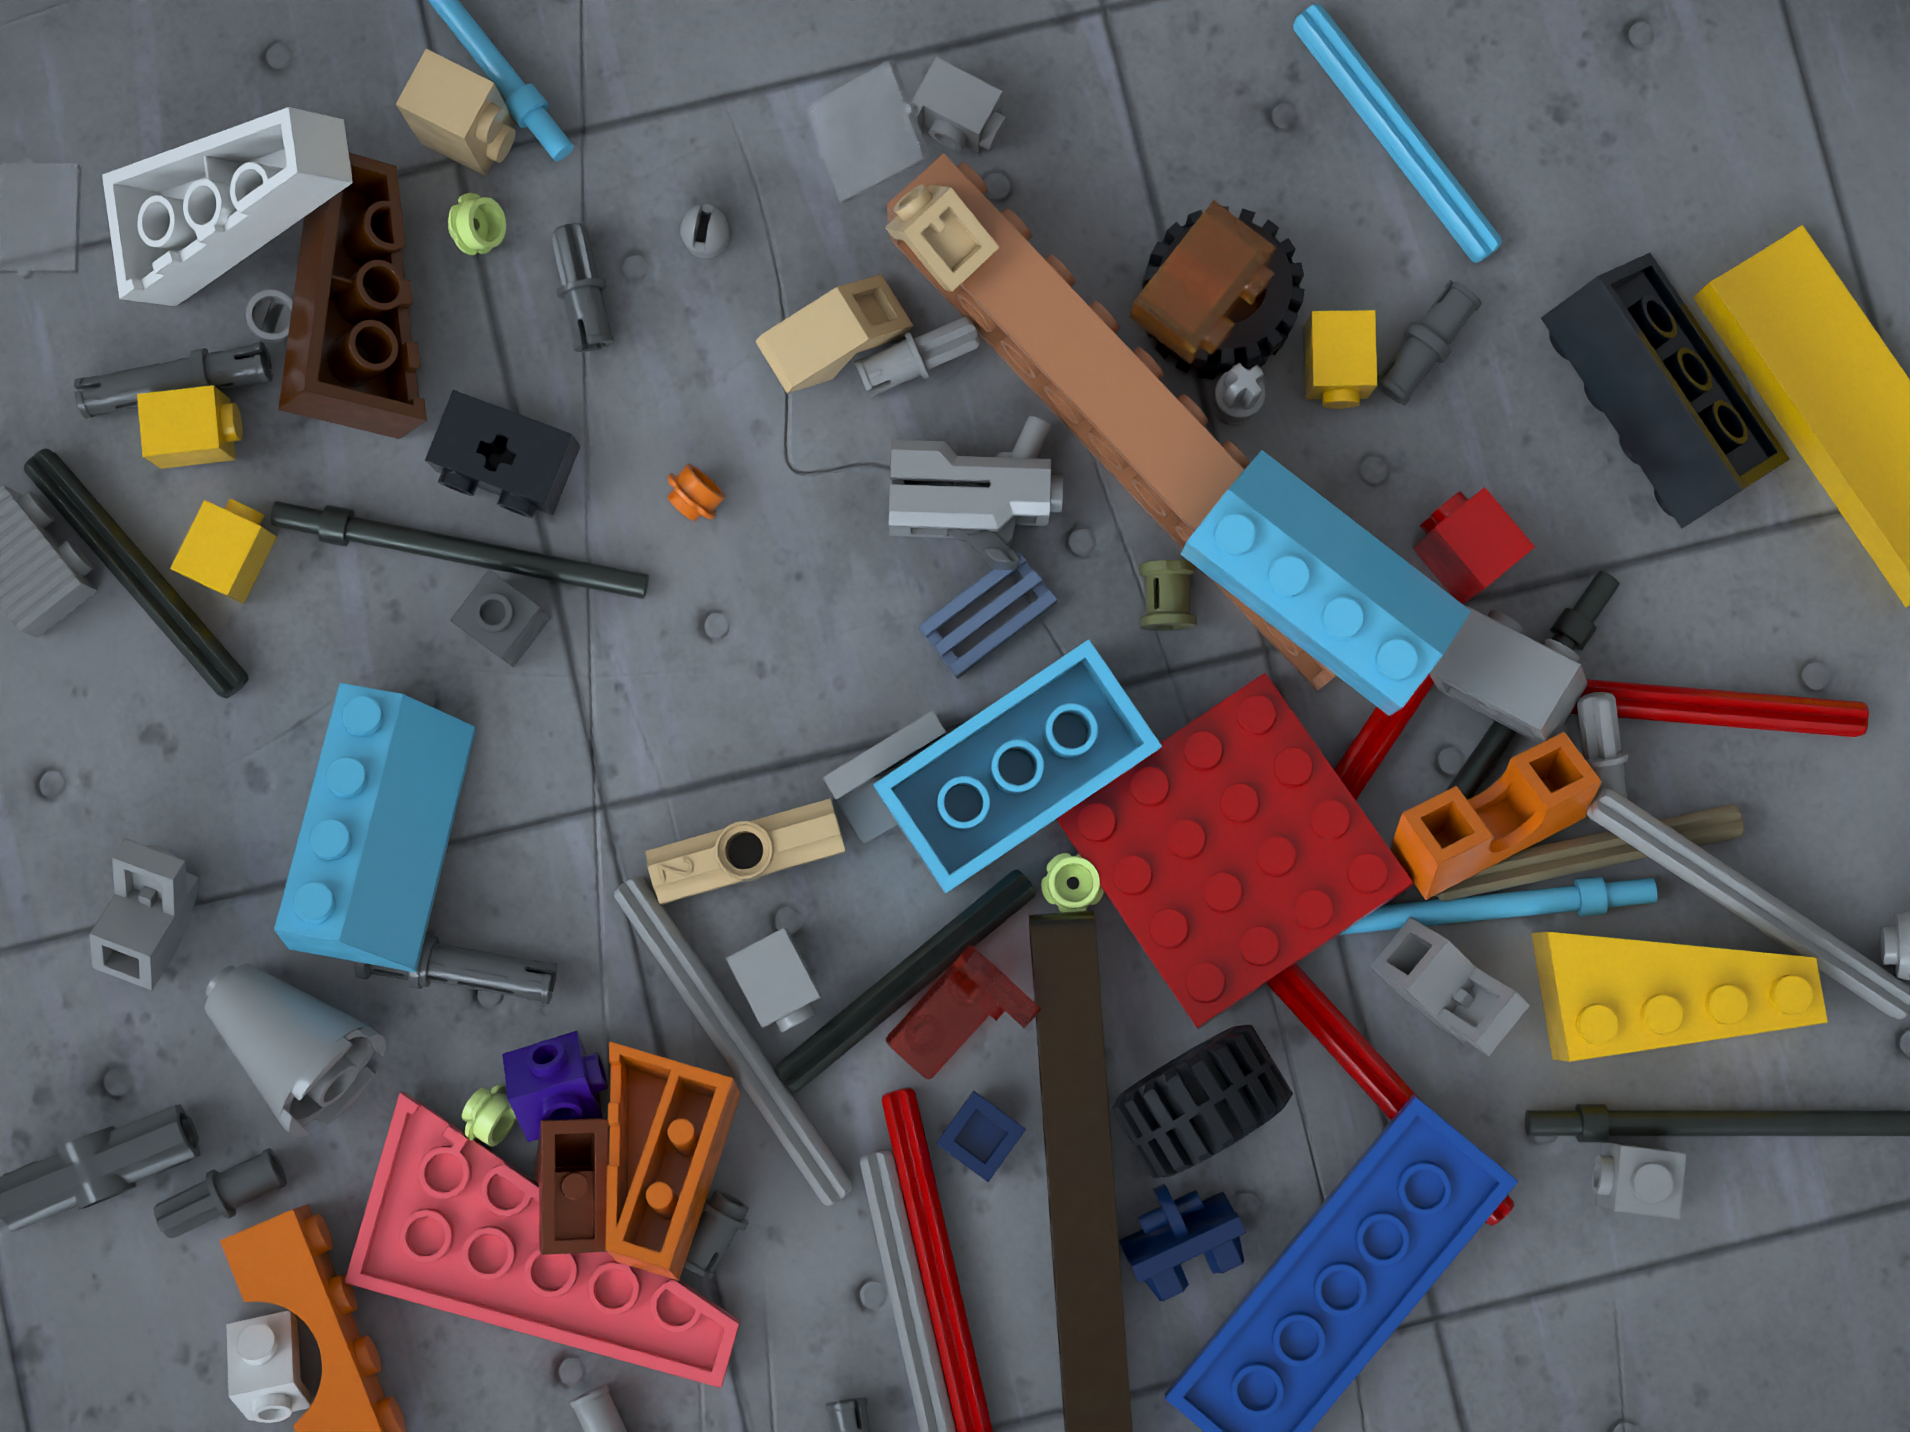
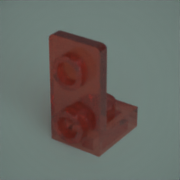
(954, 1011)

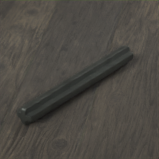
(136, 573)
(905, 981)

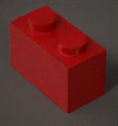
(1471, 543)

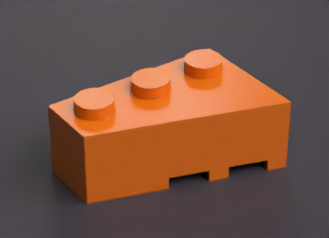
(662, 1155)

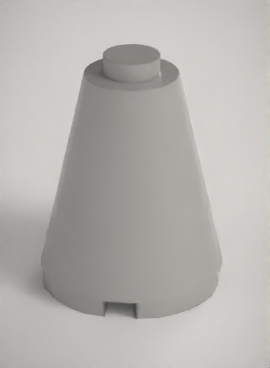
(292, 1046)

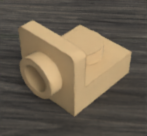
(941, 233)

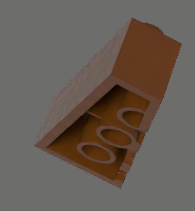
(350, 317)

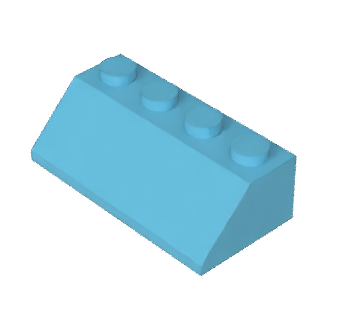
(1326, 583)
(375, 829)

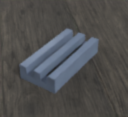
(944, 646)

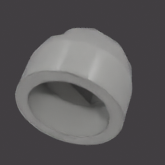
(717, 235)
(258, 310)

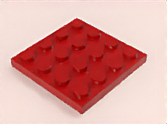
(1234, 851)

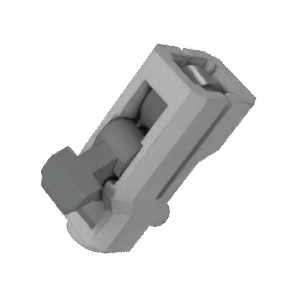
(973, 496)

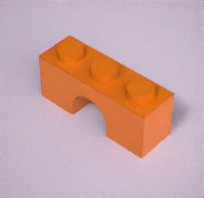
(1459, 837)

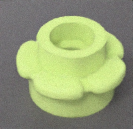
(476, 224)
(1055, 883)
(489, 1115)

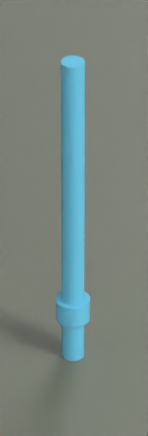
(522, 99)
(1586, 897)

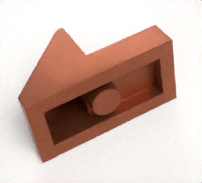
(572, 1185)

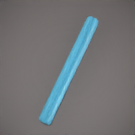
(1397, 133)

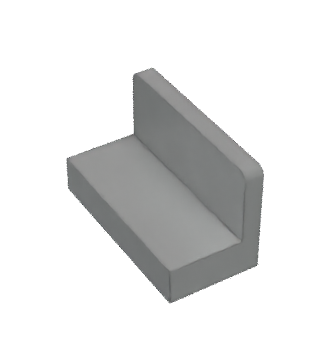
(854, 781)

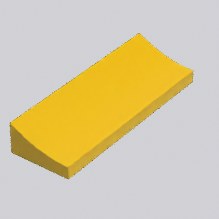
(1826, 386)

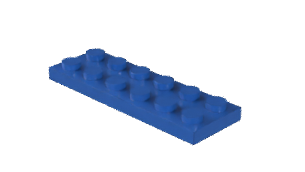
(1344, 1280)

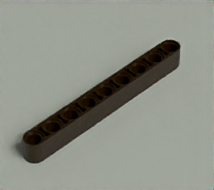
(1080, 1173)

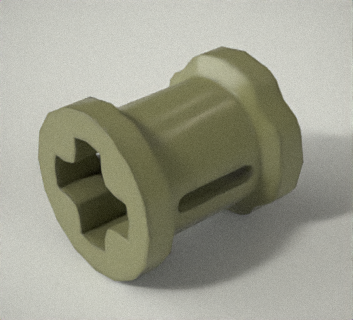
(1167, 595)

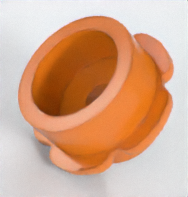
(694, 493)

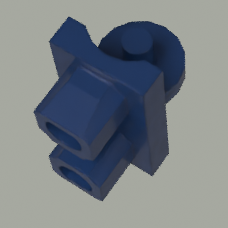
(1179, 1233)

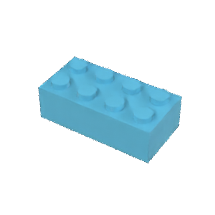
(1016, 766)

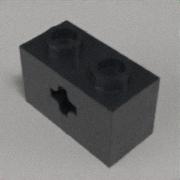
(476, 429)

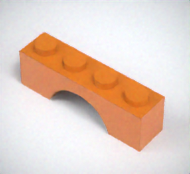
(290, 1266)

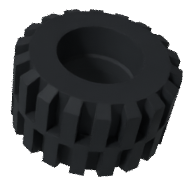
(1276, 308)
(1202, 1101)

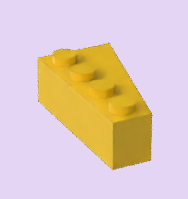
(1651, 995)

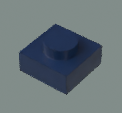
(980, 1136)

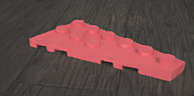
(463, 1237)

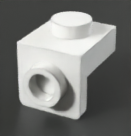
(266, 1367)

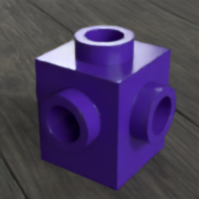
(553, 1082)

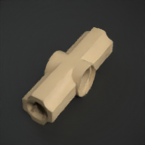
(704, 860)

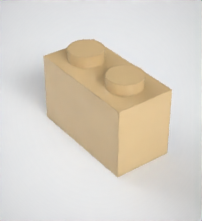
(457, 113)

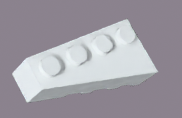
(219, 200)

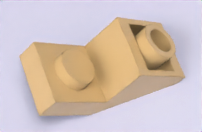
(831, 330)

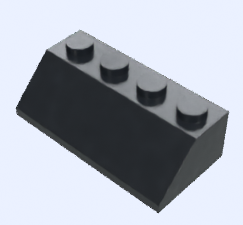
(1663, 389)

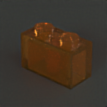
(1203, 283)

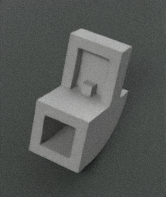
(145, 914)
(1449, 987)

